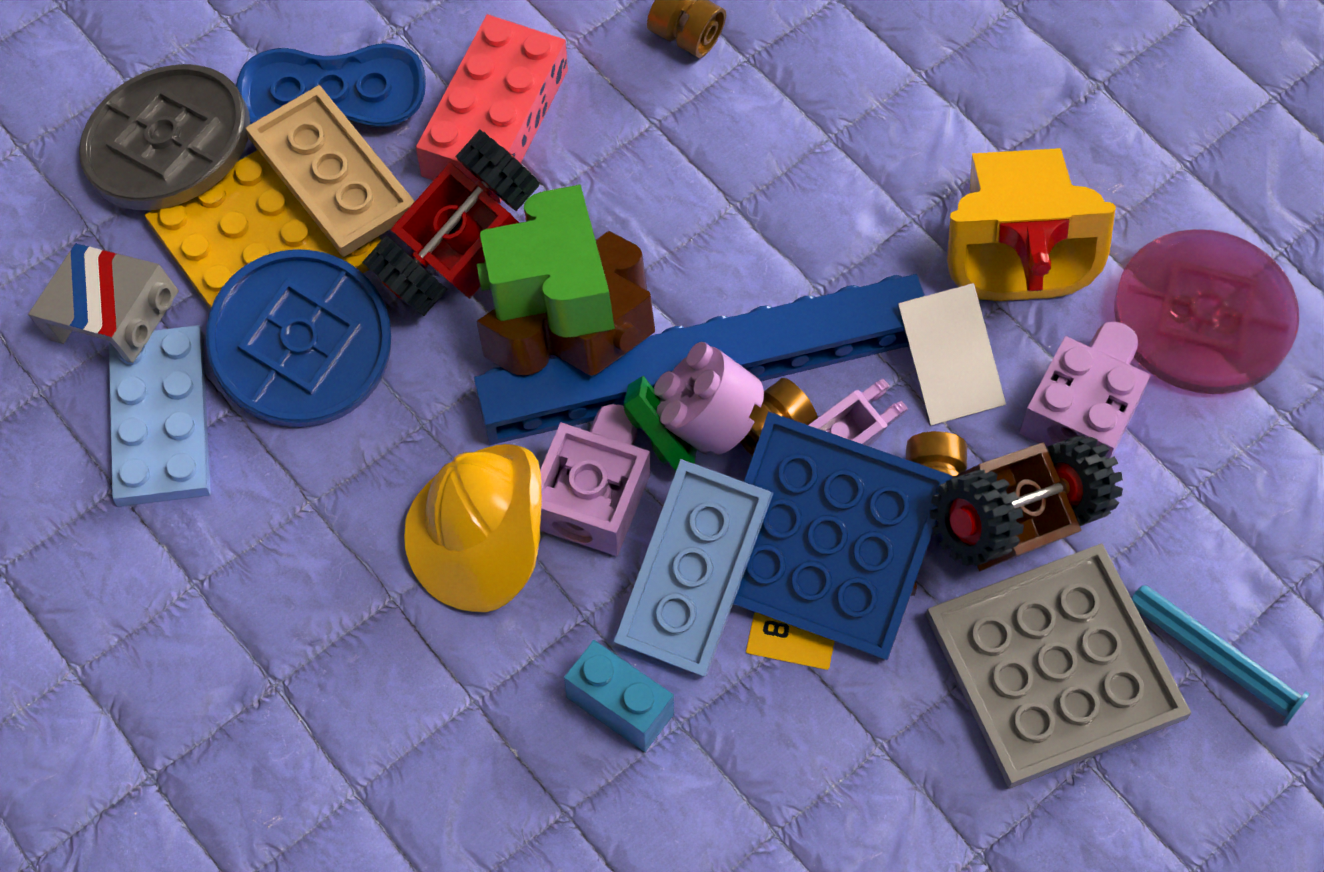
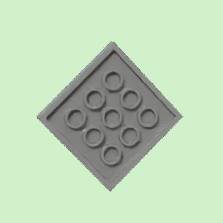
(1056, 665)

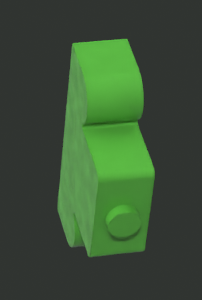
(548, 266)

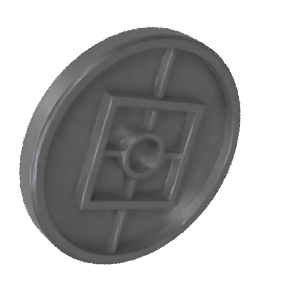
(164, 137)

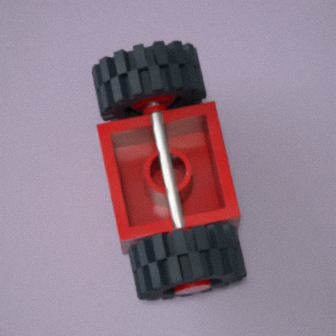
(448, 222)

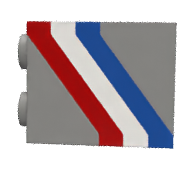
(104, 298)

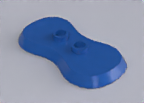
(369, 86)

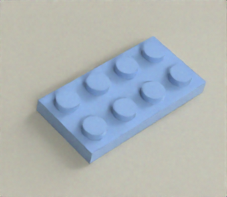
(160, 420)
(693, 567)

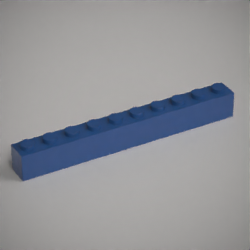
(764, 342)

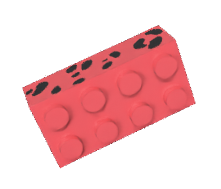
(498, 88)

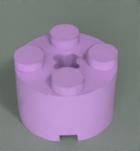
(708, 399)

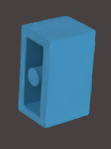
(619, 695)

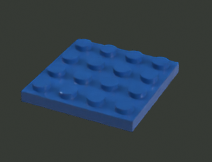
(837, 534)

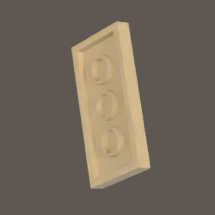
(330, 170)

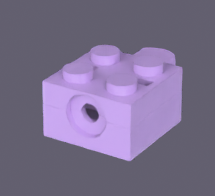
(1088, 390)
(596, 481)

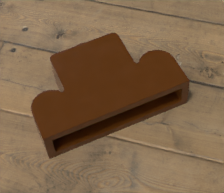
(526, 342)

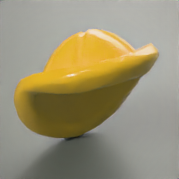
(477, 528)

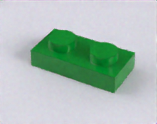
(641, 411)

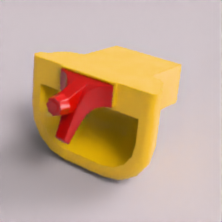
(1027, 228)

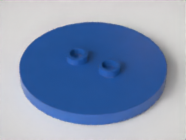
(298, 338)

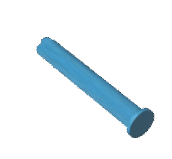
(1219, 653)

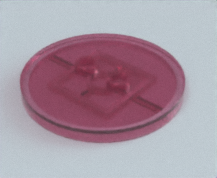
(1207, 311)

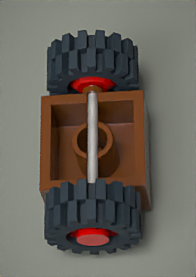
(1025, 500)

